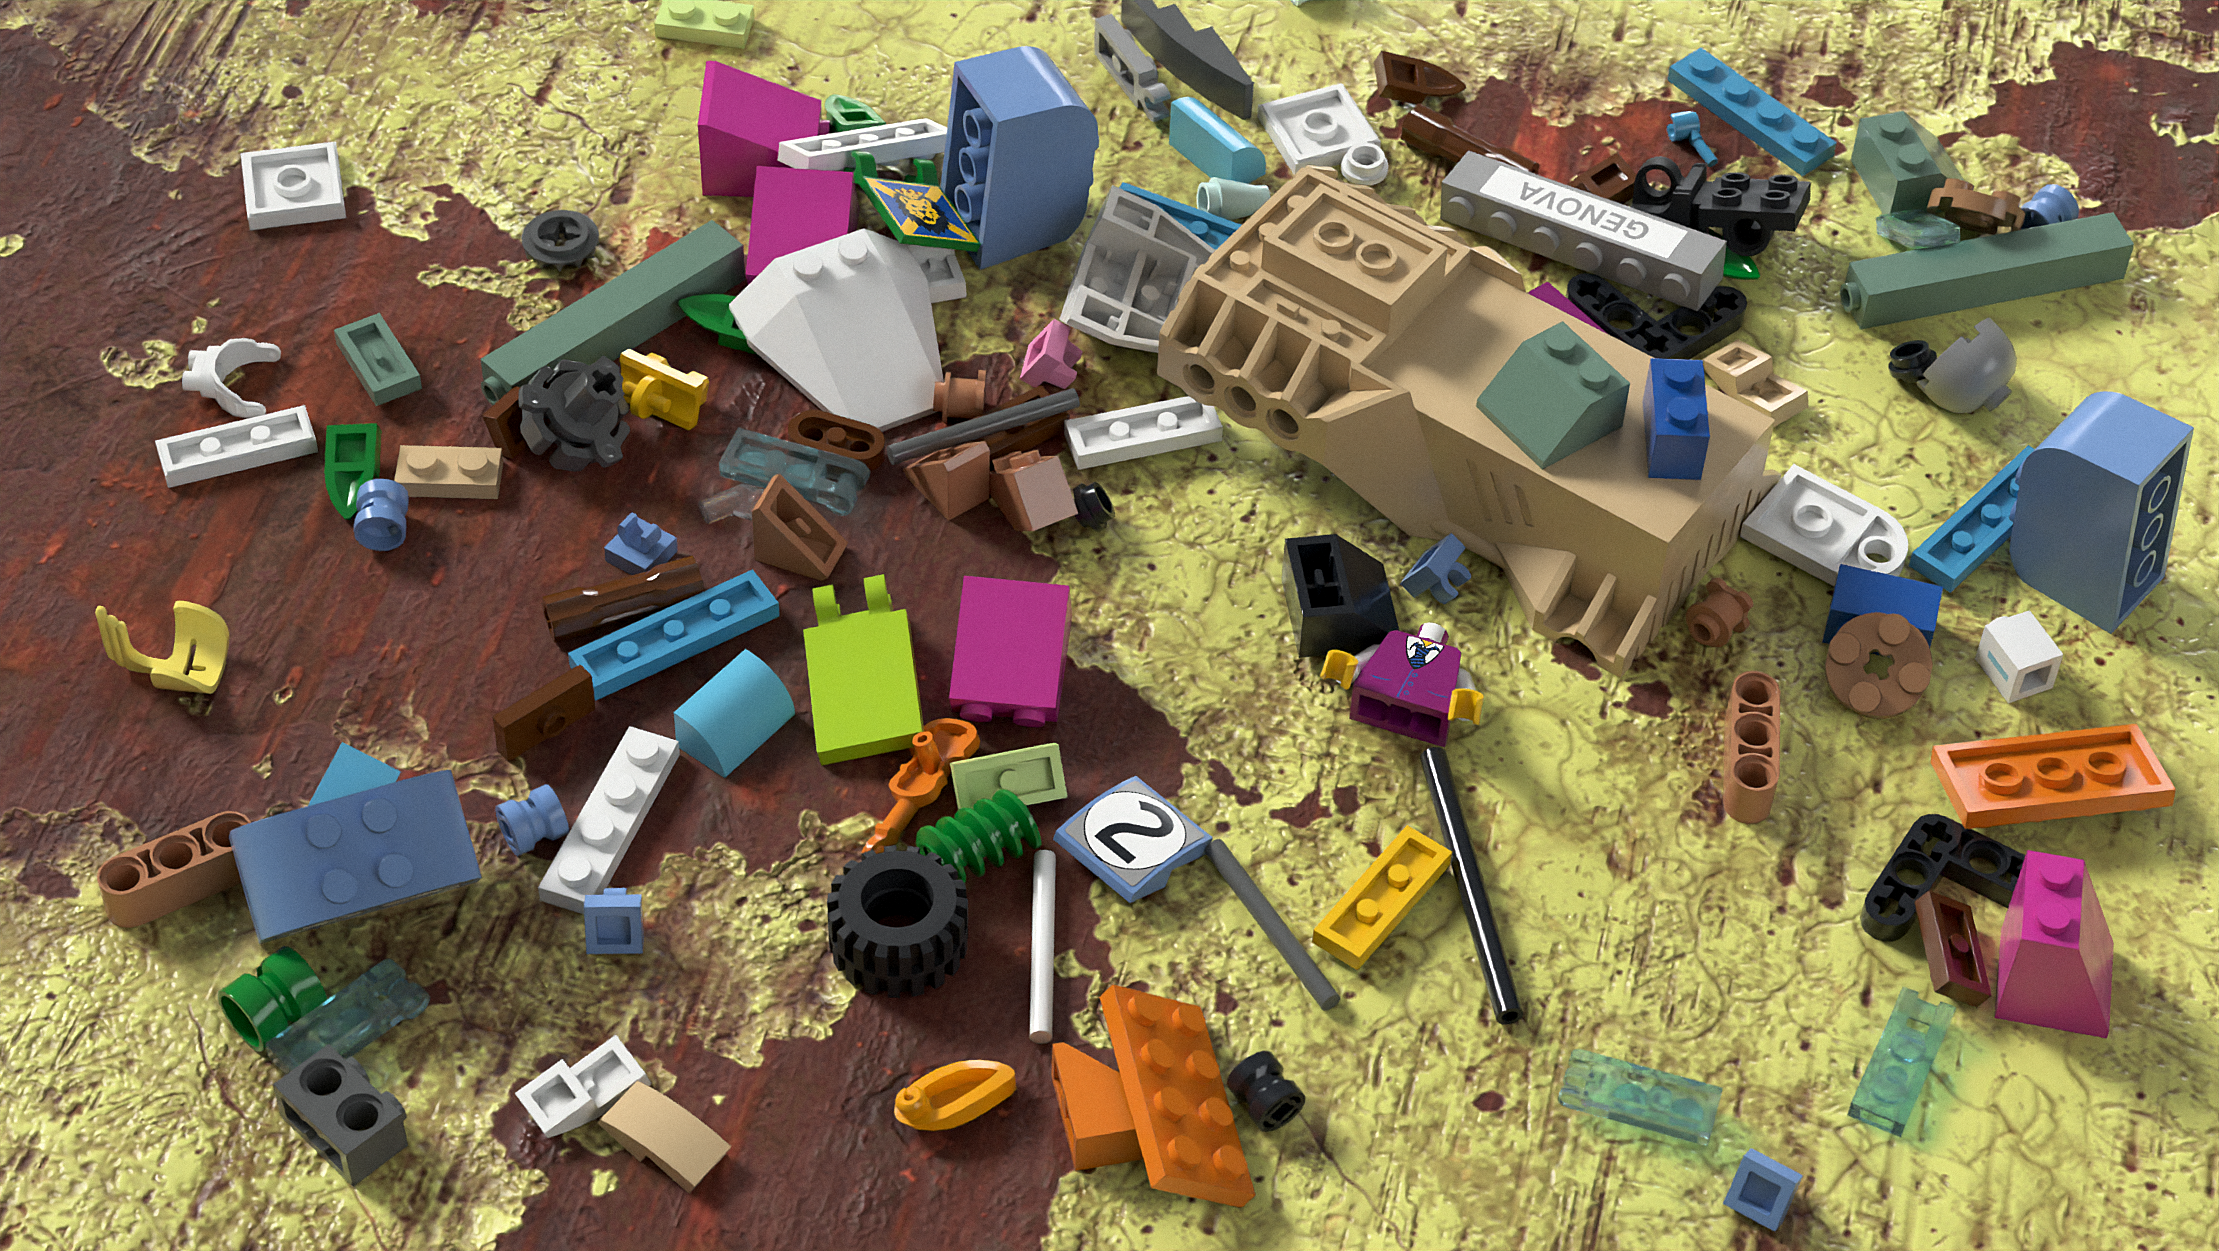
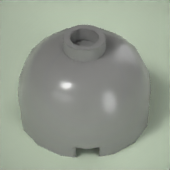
(1972, 371)

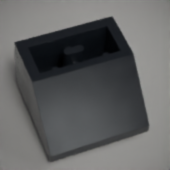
(1335, 596)

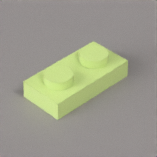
(705, 22)
(1029, 773)

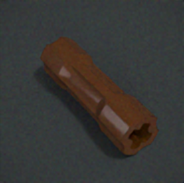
(1442, 137)
(586, 609)

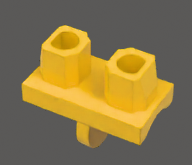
(660, 390)

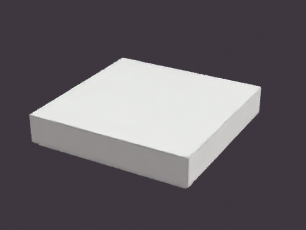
(1316, 127)
(293, 185)

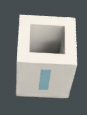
(2018, 656)

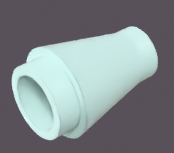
(1231, 198)

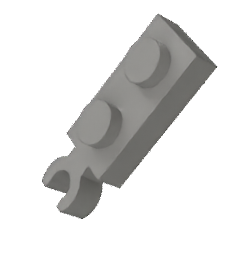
(1130, 67)

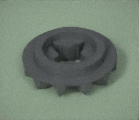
(542, 234)

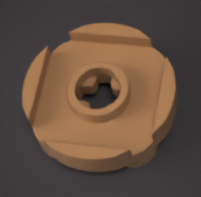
(1977, 210)
(1866, 693)

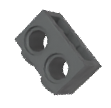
(333, 1120)

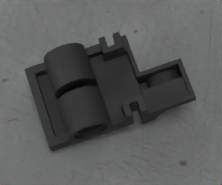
(1741, 206)

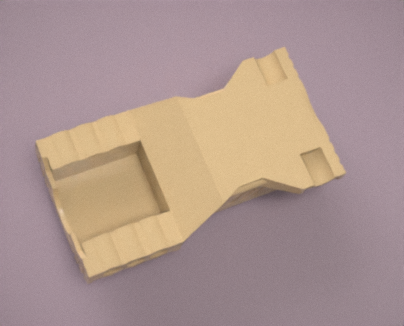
(1367, 351)

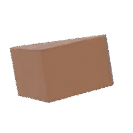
(953, 477)
(793, 533)

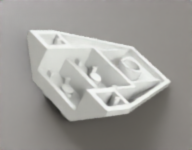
(1131, 272)
(848, 327)

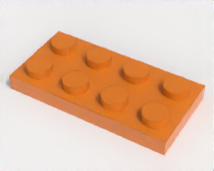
(2052, 776)
(1176, 1097)

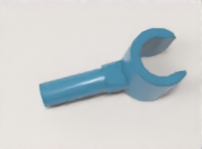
(1687, 126)

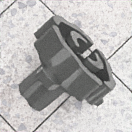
(581, 409)

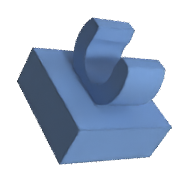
(639, 546)
(1435, 569)
(614, 922)
(1763, 1189)

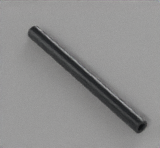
(1471, 887)

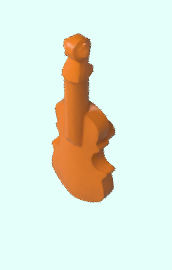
(924, 775)

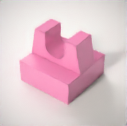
(1051, 357)

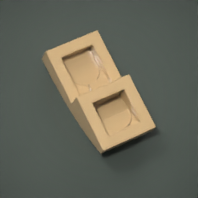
(1750, 379)
(666, 1133)

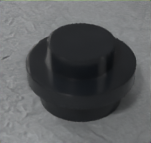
(1911, 360)
(1093, 506)

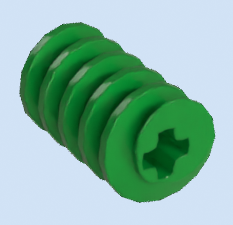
(981, 834)

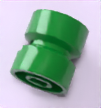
(263, 1004)

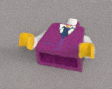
(1408, 684)

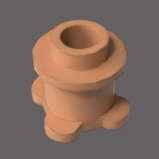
(960, 397)
(1719, 614)

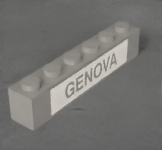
(1583, 230)

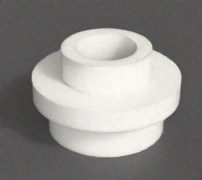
(1364, 164)

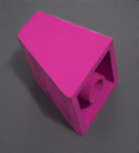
(742, 127)
(797, 212)
(1010, 650)
(2055, 950)

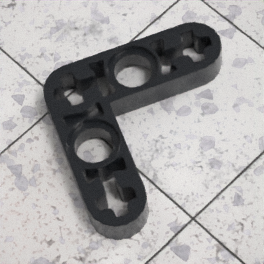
(1661, 337)
(1948, 860)

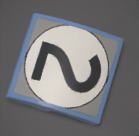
(1132, 838)

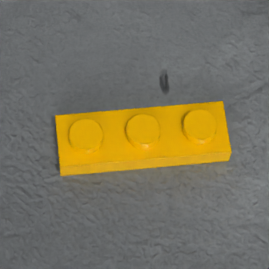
(1382, 897)

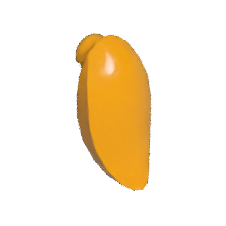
(954, 1094)

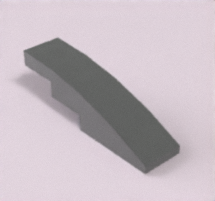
(1190, 55)

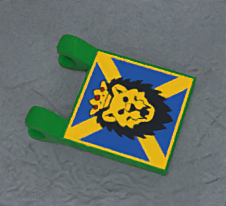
(915, 207)

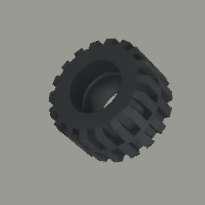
(903, 956)

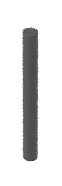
(983, 426)
(1272, 925)

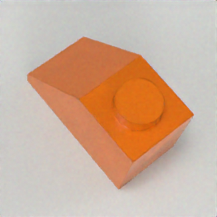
(1093, 1110)

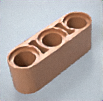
(1751, 747)
(170, 871)

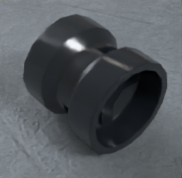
(1270, 1096)

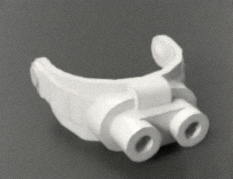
(213, 365)

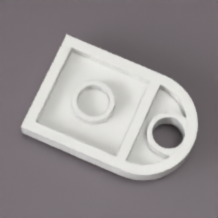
(1824, 527)

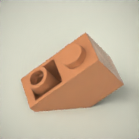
(1031, 490)

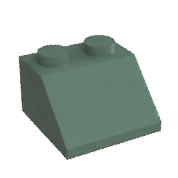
(1900, 162)
(1555, 396)

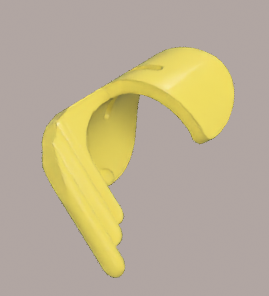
(193, 627)

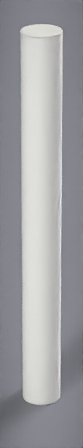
(1042, 947)

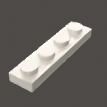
(886, 143)
(609, 819)

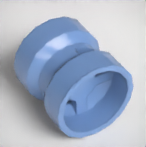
(2050, 206)
(381, 514)
(531, 820)

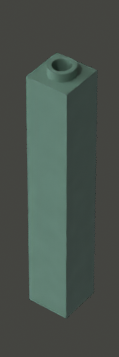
(1986, 270)
(621, 310)

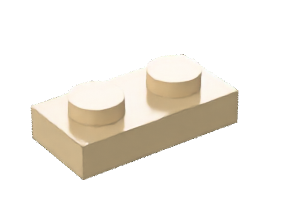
(450, 471)

